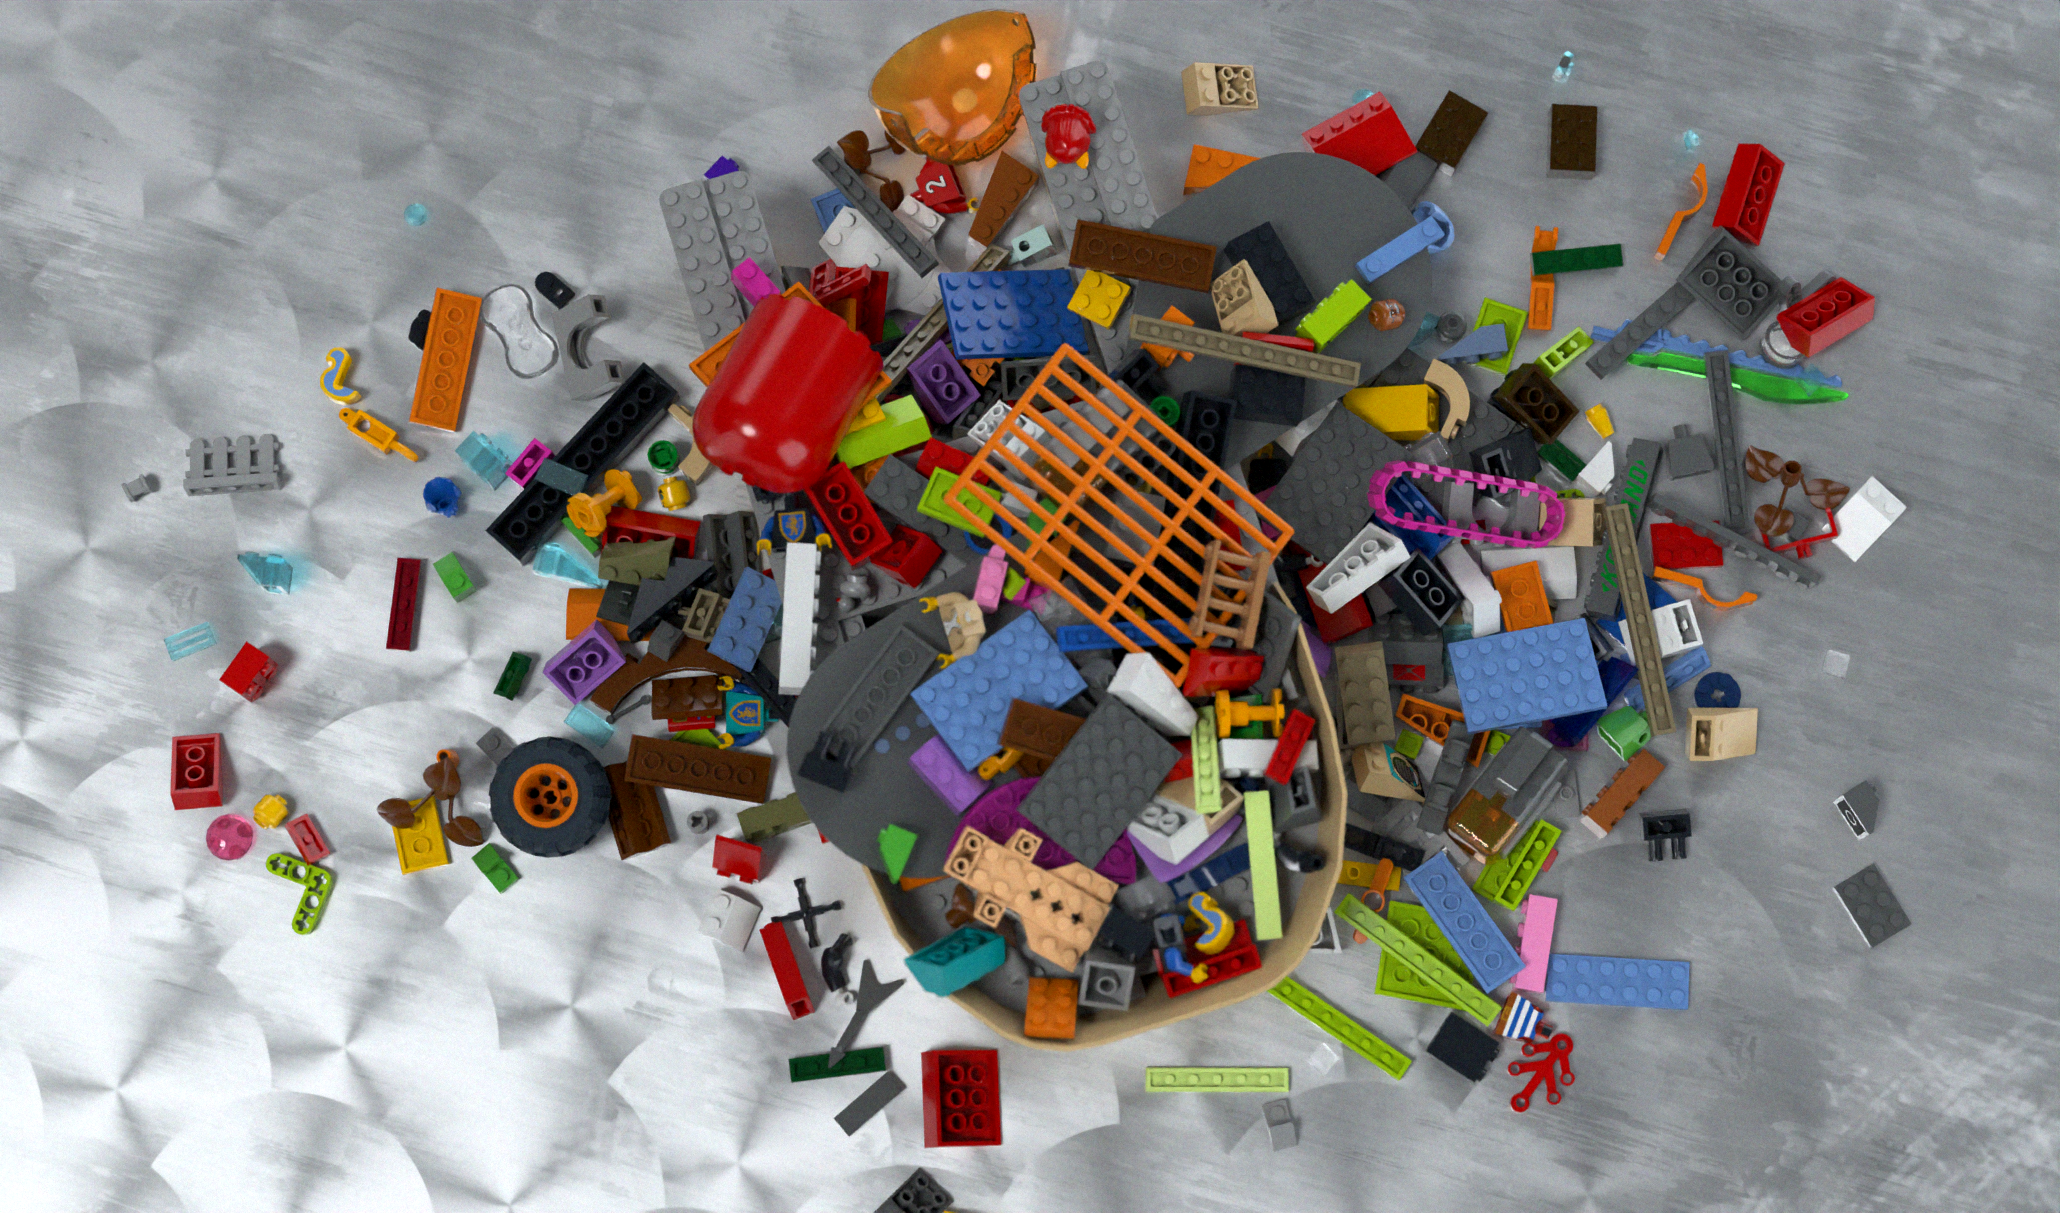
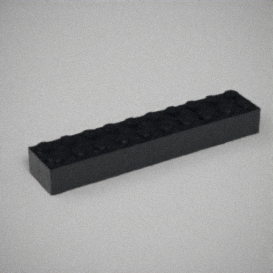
(1207, 426)
(592, 451)

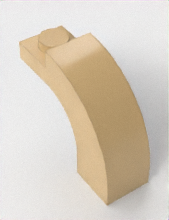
(1452, 386)
(695, 465)

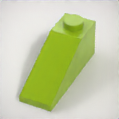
(1563, 352)

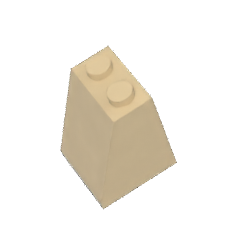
(1582, 523)

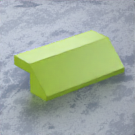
(903, 428)
(1511, 877)

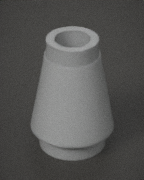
(1015, 967)

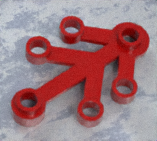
(1543, 1069)

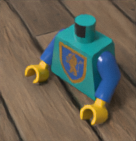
(744, 714)

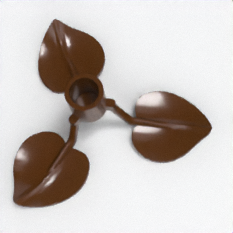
(857, 157)
(1775, 521)
(445, 784)
(962, 912)

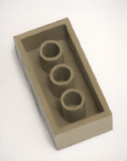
(1365, 693)

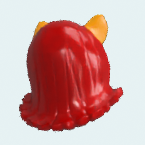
(1067, 135)

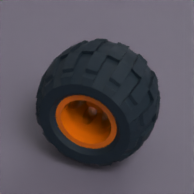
(515, 808)

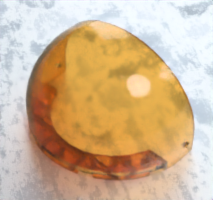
(957, 86)

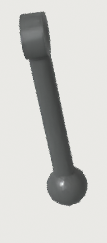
(644, 700)

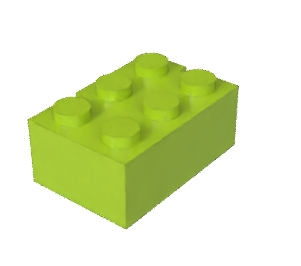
(1333, 315)

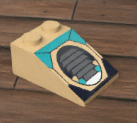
(1386, 772)

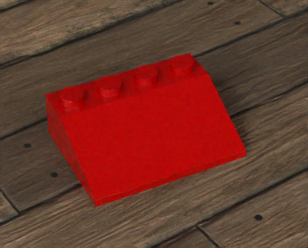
(1363, 135)
(960, 1098)

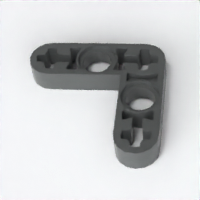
(1790, 289)

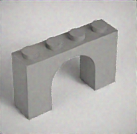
(571, 326)
(1458, 507)

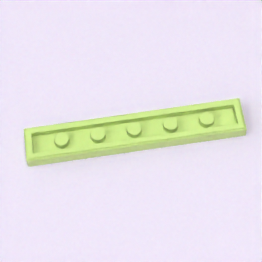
(1206, 762)
(1263, 865)
(1217, 1080)

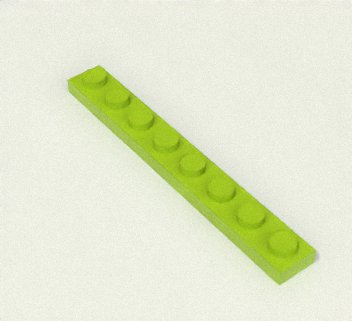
(1418, 959)
(1340, 1027)

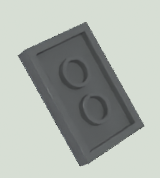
(1871, 906)

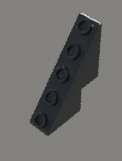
(661, 598)

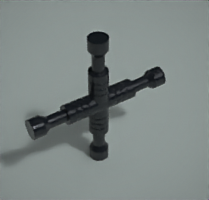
(806, 913)

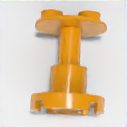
(590, 512)
(1240, 713)

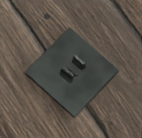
(618, 602)

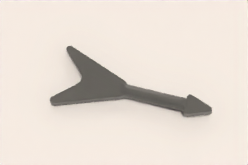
(869, 997)

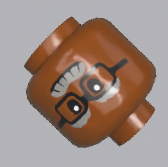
(1386, 314)

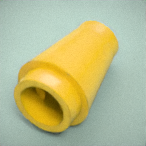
(1599, 420)

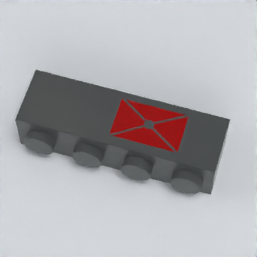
(1412, 677)

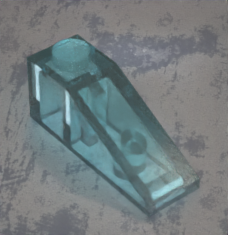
(559, 565)

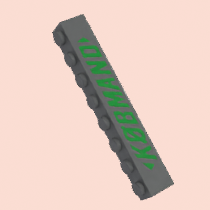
(1635, 489)

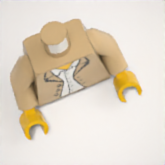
(961, 622)

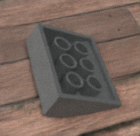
(1731, 282)

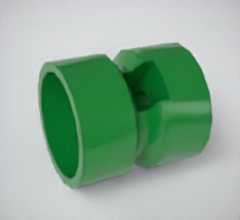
(1166, 409)
(663, 458)

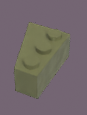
(633, 561)
(772, 818)

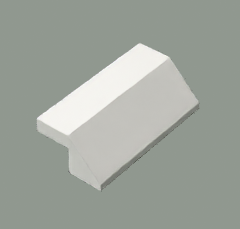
(1555, 566)

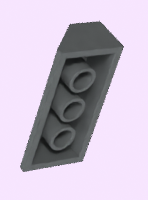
(1019, 375)

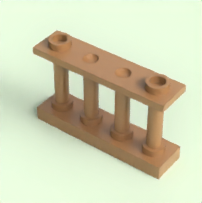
(1253, 588)

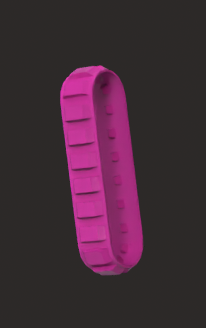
(1549, 531)

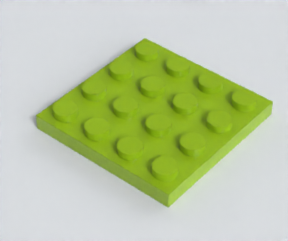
(1401, 982)

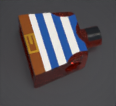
(1521, 1020)

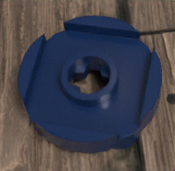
(1717, 681)

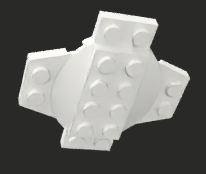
(855, 242)

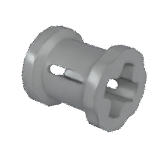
(136, 488)
(698, 815)

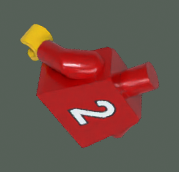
(942, 189)

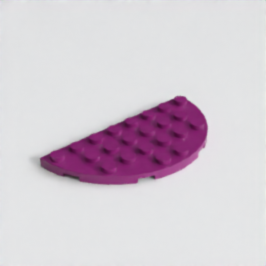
(999, 820)

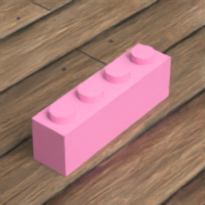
(1534, 942)

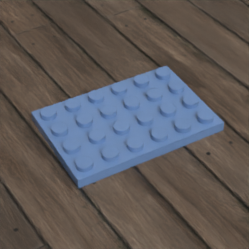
(1526, 676)
(974, 693)

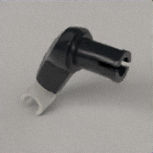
(1294, 562)
(1297, 860)
(831, 969)

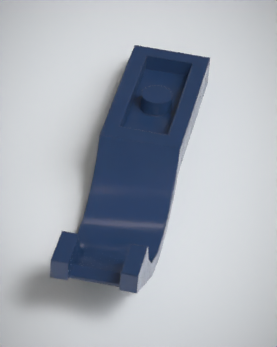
(1211, 874)

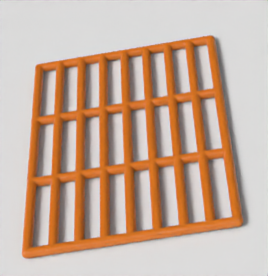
(1083, 485)

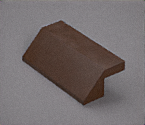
(634, 815)

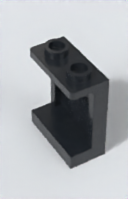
(1463, 1048)

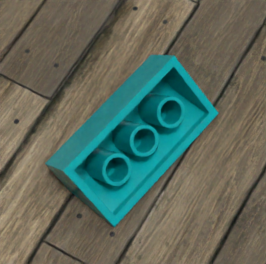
(956, 960)

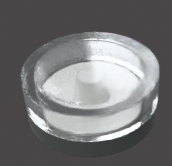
(1777, 349)

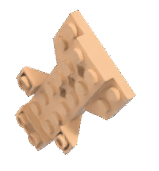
(1005, 881)

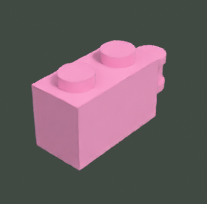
(990, 580)

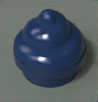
(1247, 784)

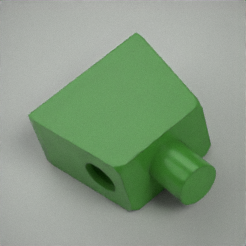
(1624, 731)

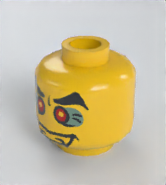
(674, 493)

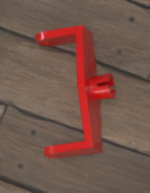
(1804, 545)

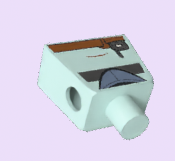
(1039, 247)

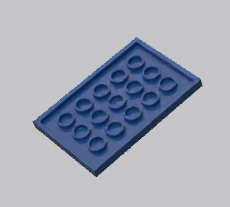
(1010, 313)

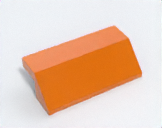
(582, 612)

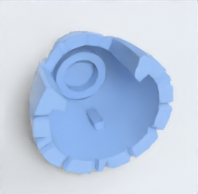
(1428, 209)

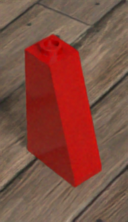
(786, 970)

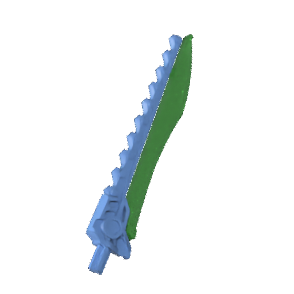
(1755, 384)

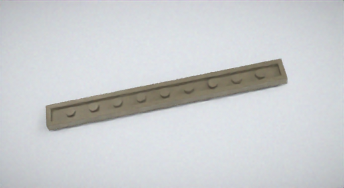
(933, 324)
(1243, 351)
(1639, 620)

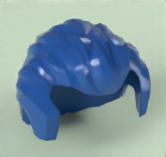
(442, 496)

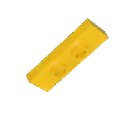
(1362, 875)

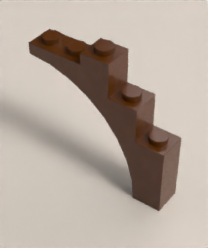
(689, 656)

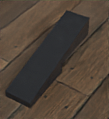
(1382, 847)

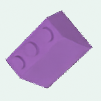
(584, 662)
(947, 776)

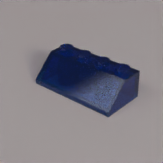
(1614, 677)

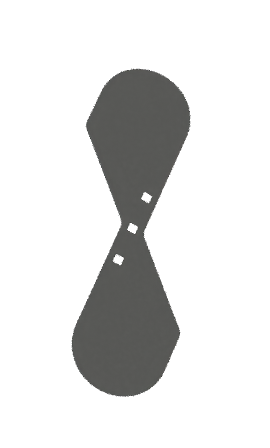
(1328, 222)

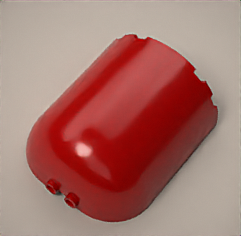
(785, 395)

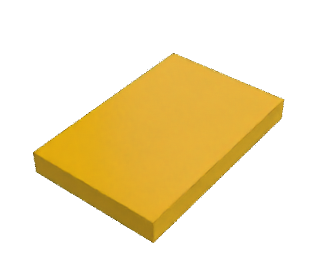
(423, 843)

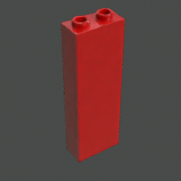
(1343, 622)

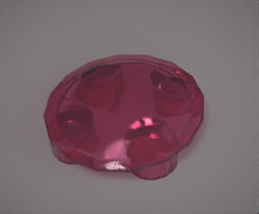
(229, 837)

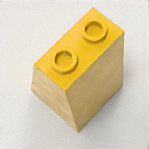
(1397, 411)

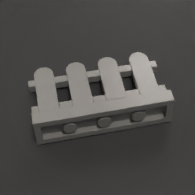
(220, 478)
(1431, 846)

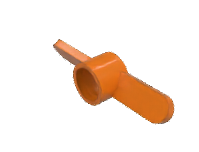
(1378, 886)

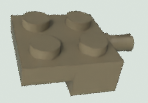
(704, 615)

